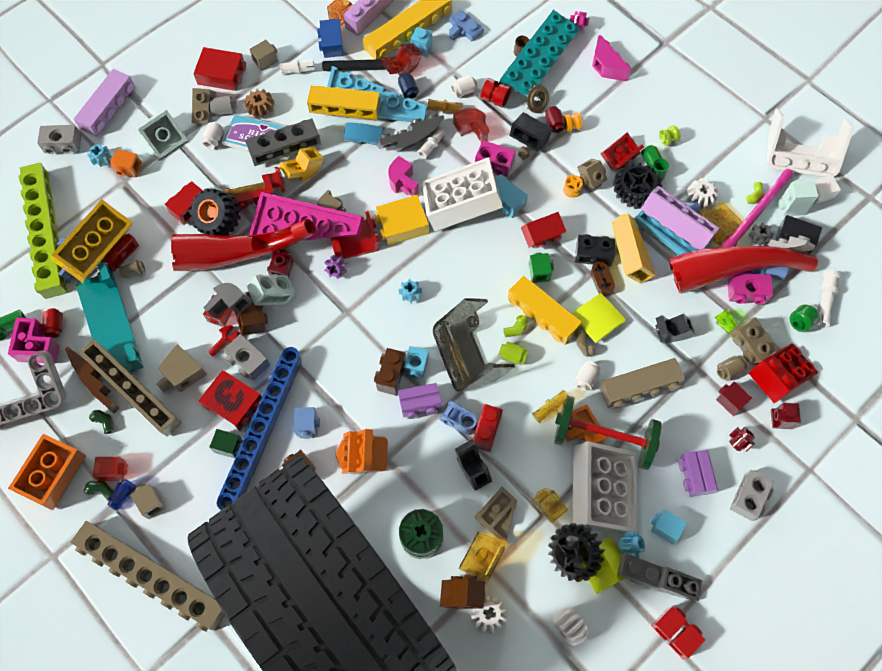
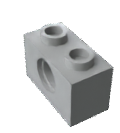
(59, 139)
(238, 350)

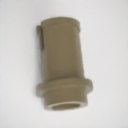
(131, 269)

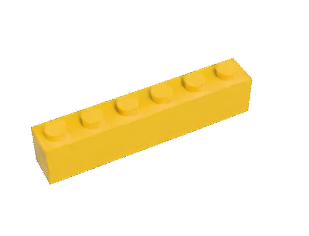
(401, 28)

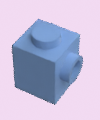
(306, 422)

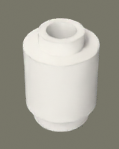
(463, 86)
(212, 135)
(587, 376)

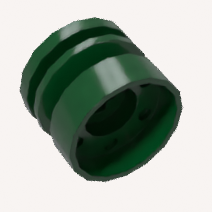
(425, 545)

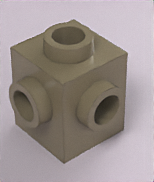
(592, 173)

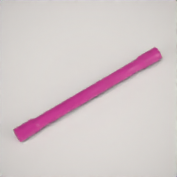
(782, 181)

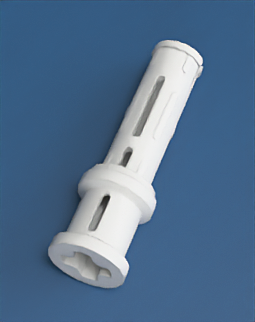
(828, 291)

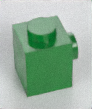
(540, 267)

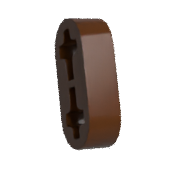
(606, 277)

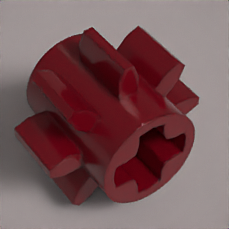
(742, 439)

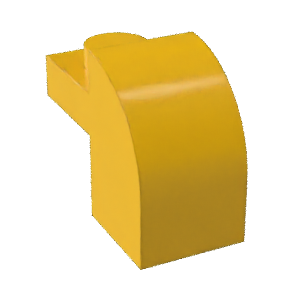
(304, 166)

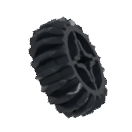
(633, 177)
(587, 551)

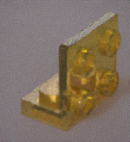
(723, 218)

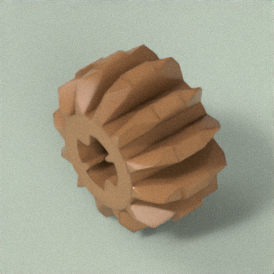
(259, 103)

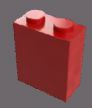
(219, 69)

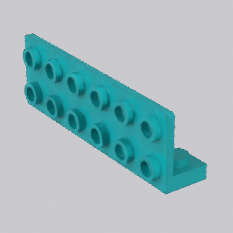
(540, 53)
(108, 317)

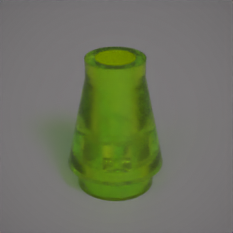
(726, 321)

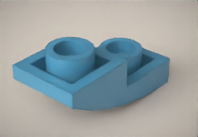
(362, 133)

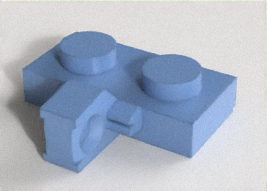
(464, 26)

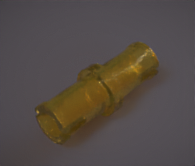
(550, 406)

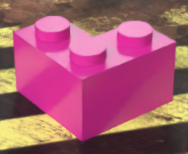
(29, 339)

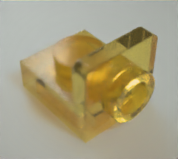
(550, 504)

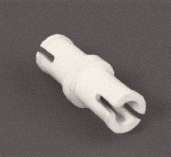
(297, 66)
(431, 143)

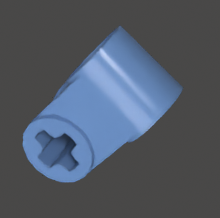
(455, 417)

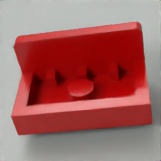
(621, 151)

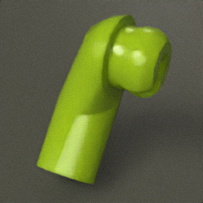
(757, 195)
(518, 328)

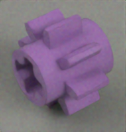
(335, 266)

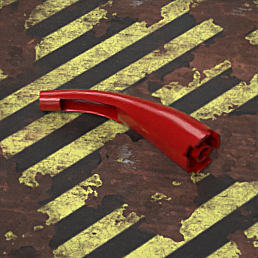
(213, 251)
(711, 265)

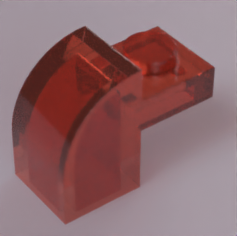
(405, 60)
(471, 120)

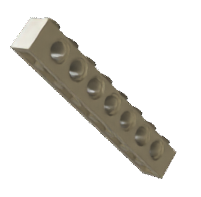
(90, 534)

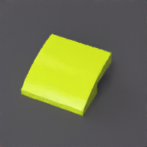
(599, 317)

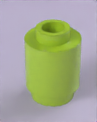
(513, 353)

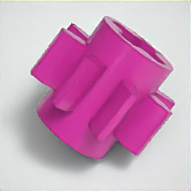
(580, 19)

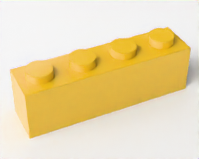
(344, 102)
(543, 310)

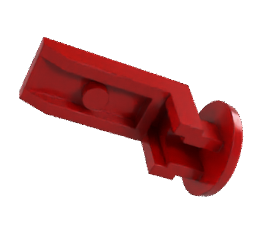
(270, 181)

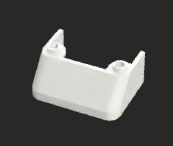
(807, 159)

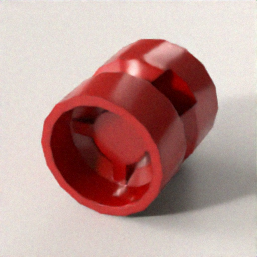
(494, 92)

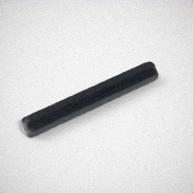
(343, 65)

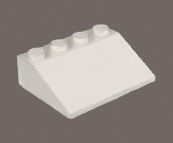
(461, 194)
(605, 488)

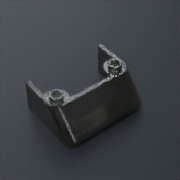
(460, 351)

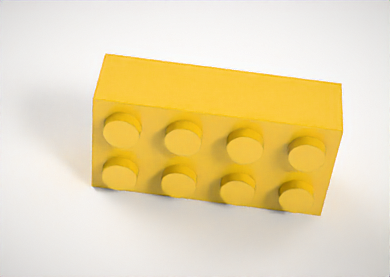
(91, 241)

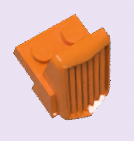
(362, 452)

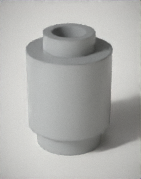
(223, 105)

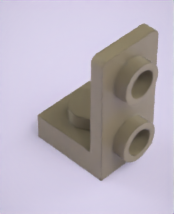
(201, 105)

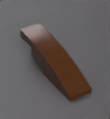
(90, 377)

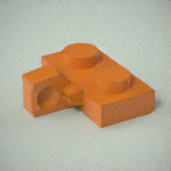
(584, 414)

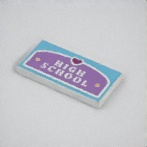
(245, 128)

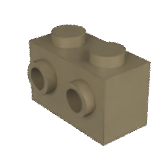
(753, 340)

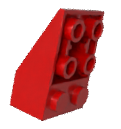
(783, 372)

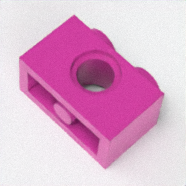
(758, 283)

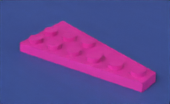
(280, 212)

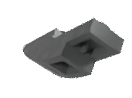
(417, 132)
(659, 578)

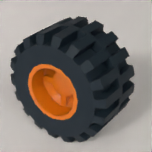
(214, 212)

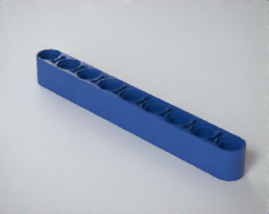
(259, 419)

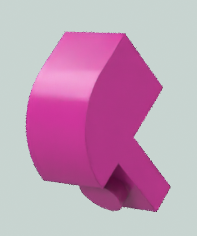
(399, 177)

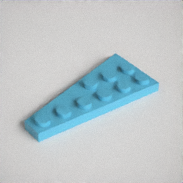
(391, 106)

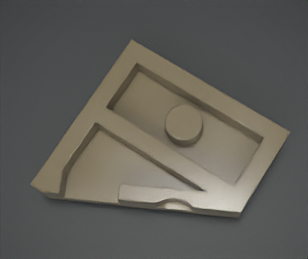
(498, 513)

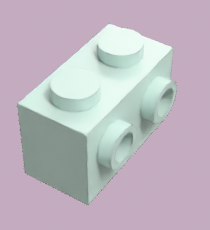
(798, 198)

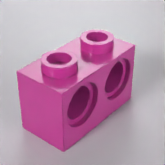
(496, 155)

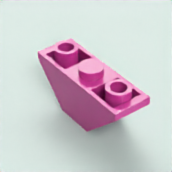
(608, 62)

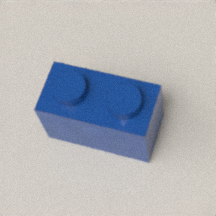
(330, 37)

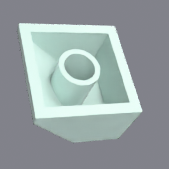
(161, 133)

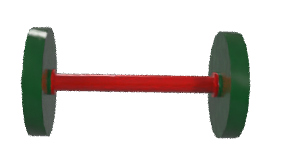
(648, 444)

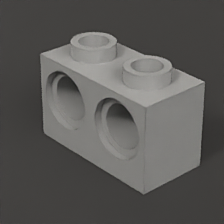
(747, 492)

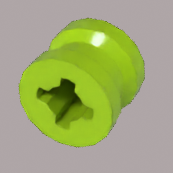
(669, 135)

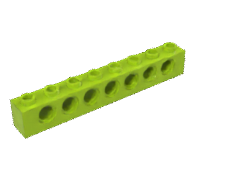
(42, 229)

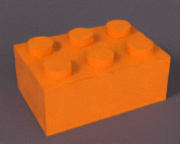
(47, 472)

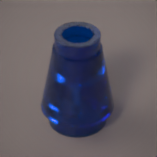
(121, 494)

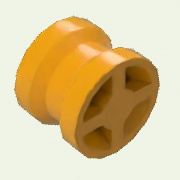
(573, 122)
(574, 181)

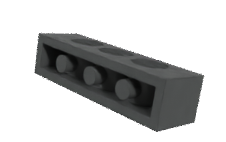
(283, 142)

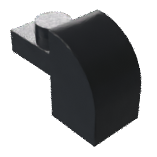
(674, 329)
(472, 465)

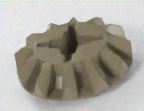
(542, 94)

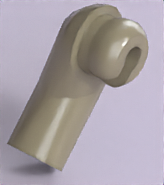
(582, 345)

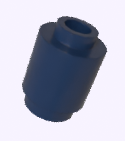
(408, 85)

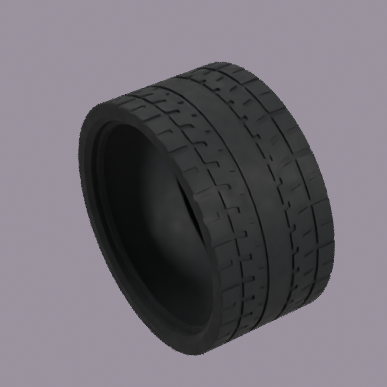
(309, 583)

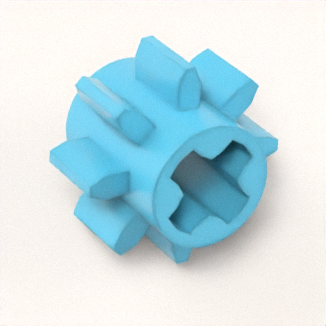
(99, 155)
(410, 296)
(631, 544)

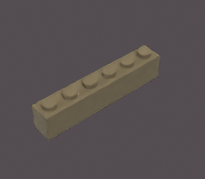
(130, 387)

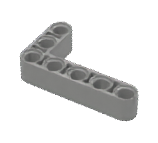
(42, 397)

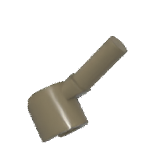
(524, 152)

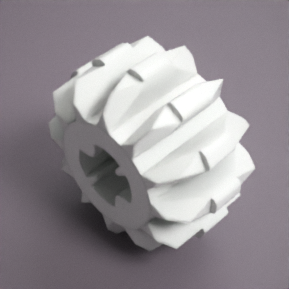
(702, 193)
(493, 621)
(570, 626)

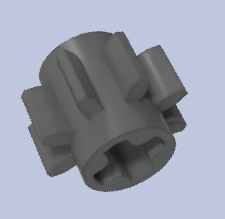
(761, 234)

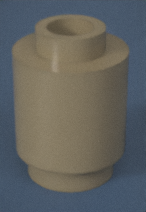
(731, 367)

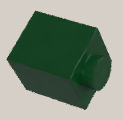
(226, 443)

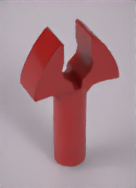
(224, 339)

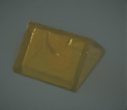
(483, 556)

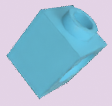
(416, 354)

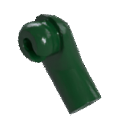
(104, 418)
(98, 486)

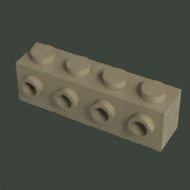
(641, 383)

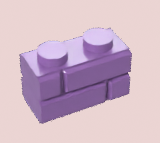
(419, 400)
(698, 473)

